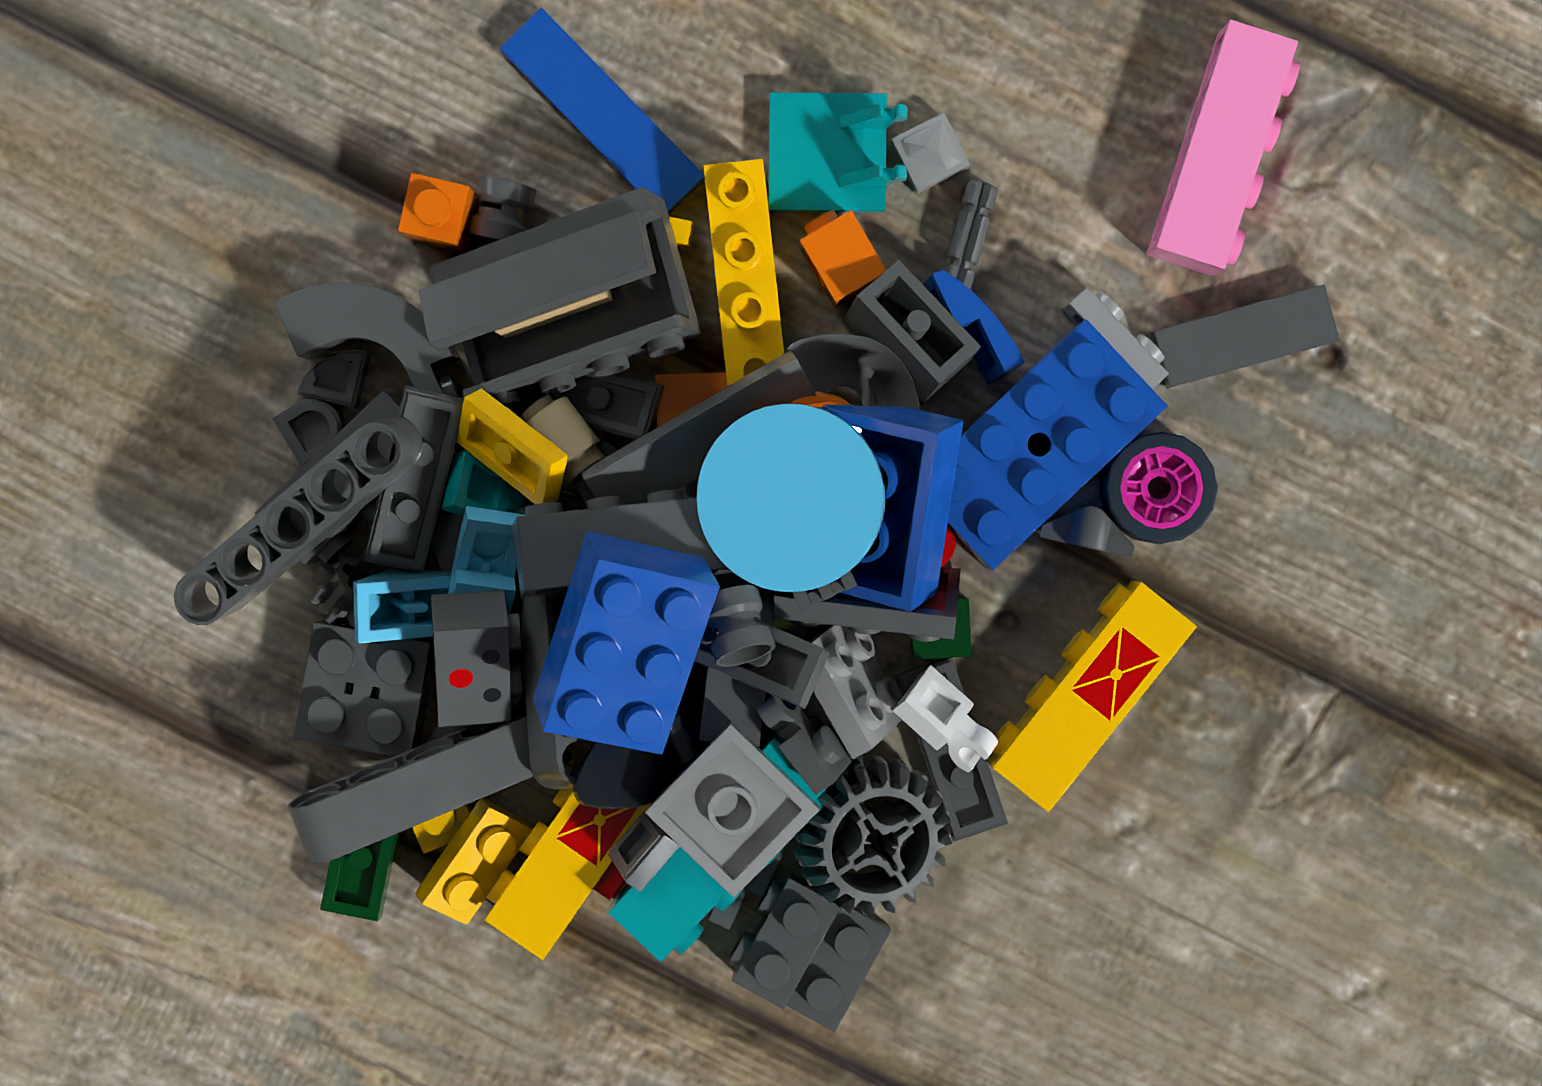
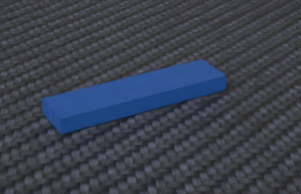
(601, 110)

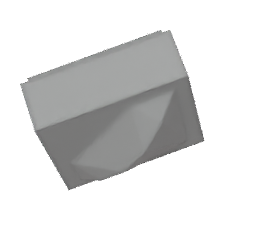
(930, 153)

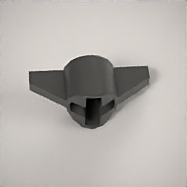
(1089, 529)

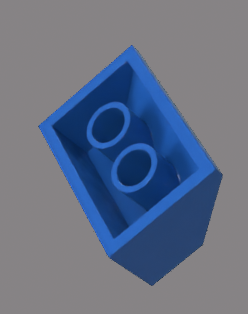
(918, 468)

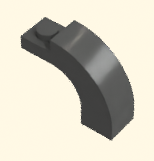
(351, 313)

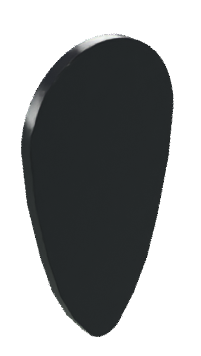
(633, 778)

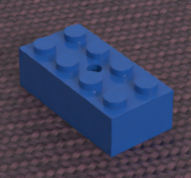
(1086, 409)

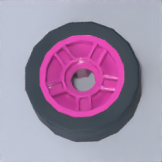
(1176, 463)

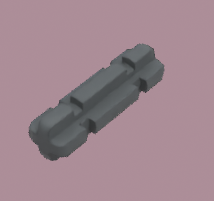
(970, 230)

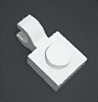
(940, 717)

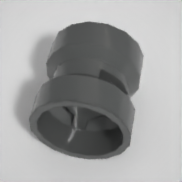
(500, 209)
(738, 627)

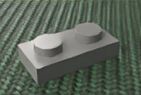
(1106, 317)

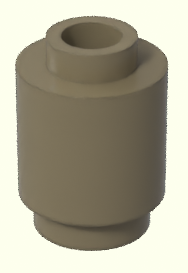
(568, 431)

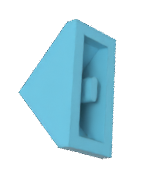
(396, 604)

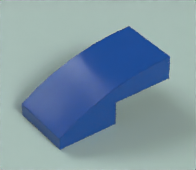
(998, 351)

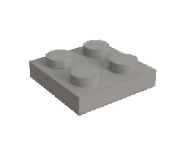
(732, 809)

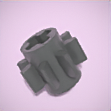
(335, 587)

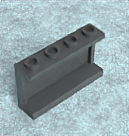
(641, 319)

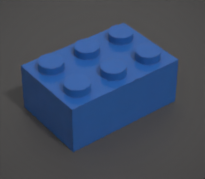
(624, 643)

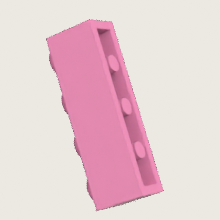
(1223, 149)

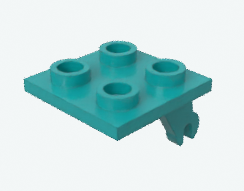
(830, 152)

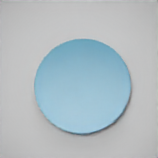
(790, 497)

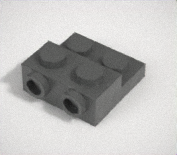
(807, 952)

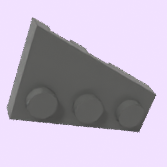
(925, 623)

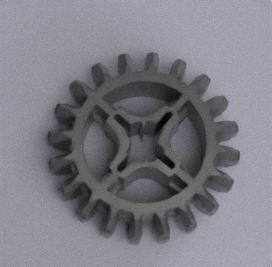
(912, 816)

